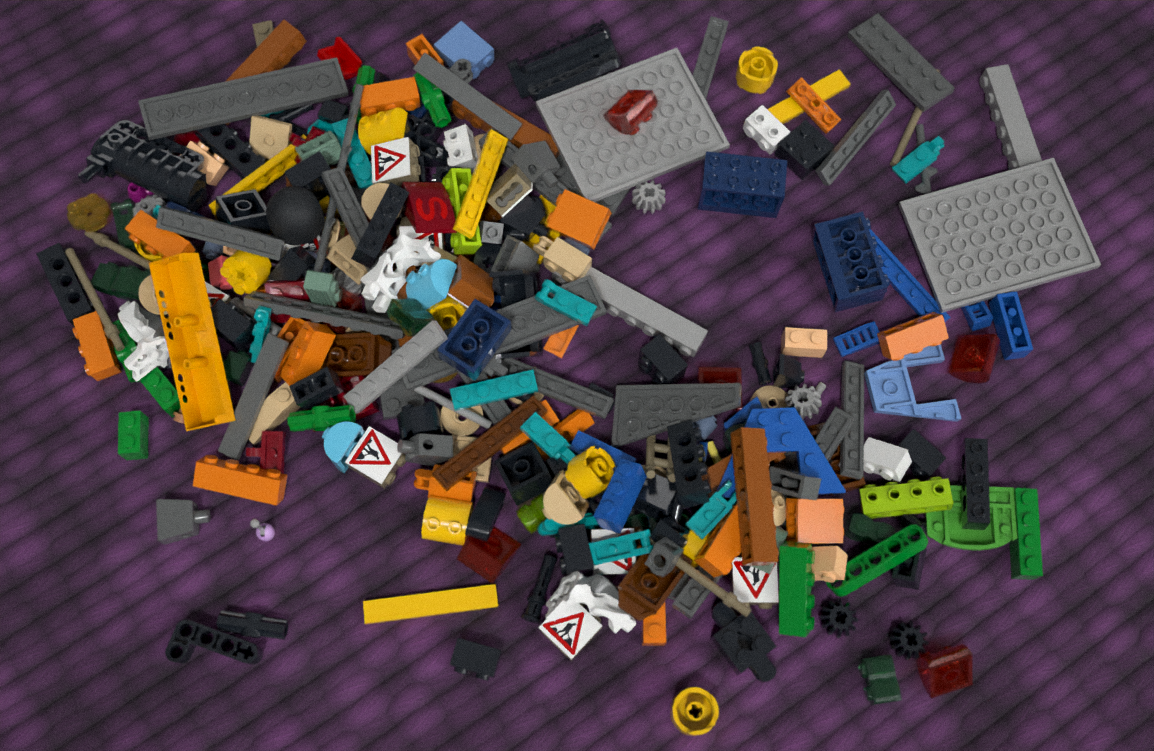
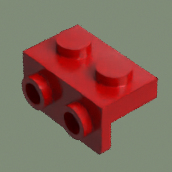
(347, 59)

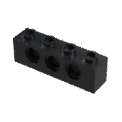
(233, 157)
(380, 225)
(51, 260)
(688, 464)
(974, 484)

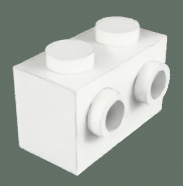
(765, 129)
(461, 147)
(885, 459)

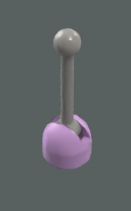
(263, 529)

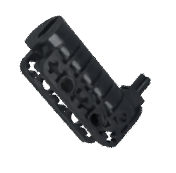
(565, 63)
(148, 165)

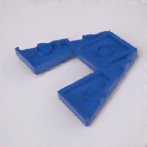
(788, 433)

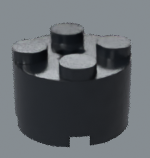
(419, 420)

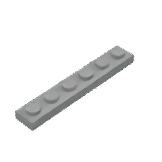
(396, 366)

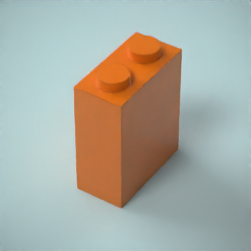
(578, 219)
(814, 520)

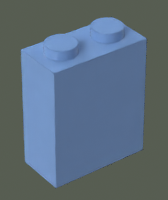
(465, 44)

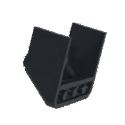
(512, 288)

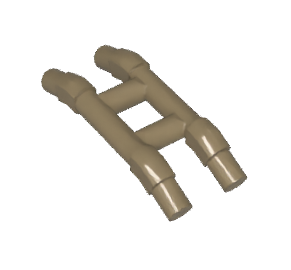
(652, 461)

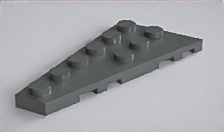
(649, 409)

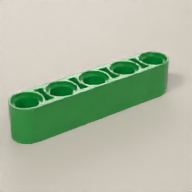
(888, 559)

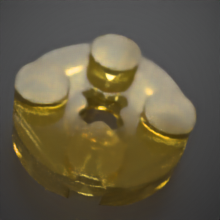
(91, 203)

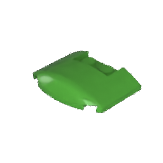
(947, 525)

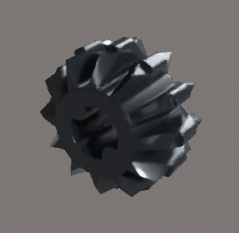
(834, 611)
(901, 641)

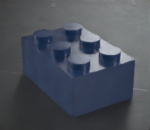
(474, 339)

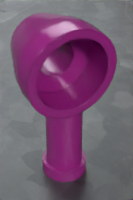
(138, 194)

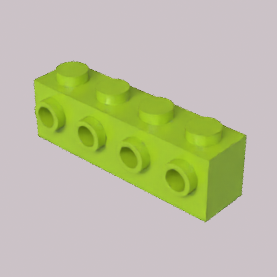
(456, 185)
(906, 498)

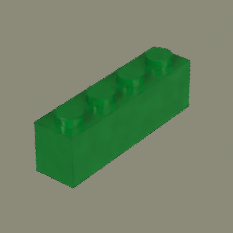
(1026, 549)
(795, 588)

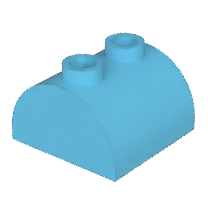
(430, 282)
(341, 441)

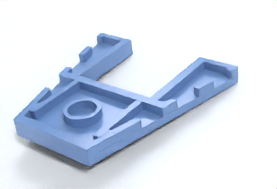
(892, 390)

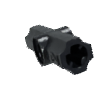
(252, 625)

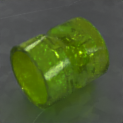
(532, 515)

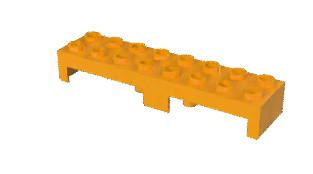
(194, 345)

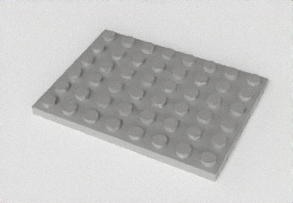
(611, 162)
(998, 235)

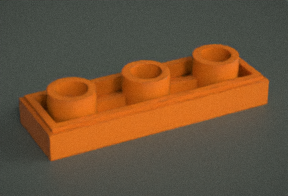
(805, 97)
(569, 427)

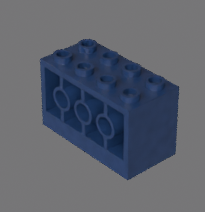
(742, 184)
(850, 261)

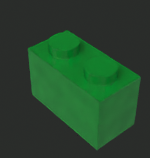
(162, 390)
(133, 435)

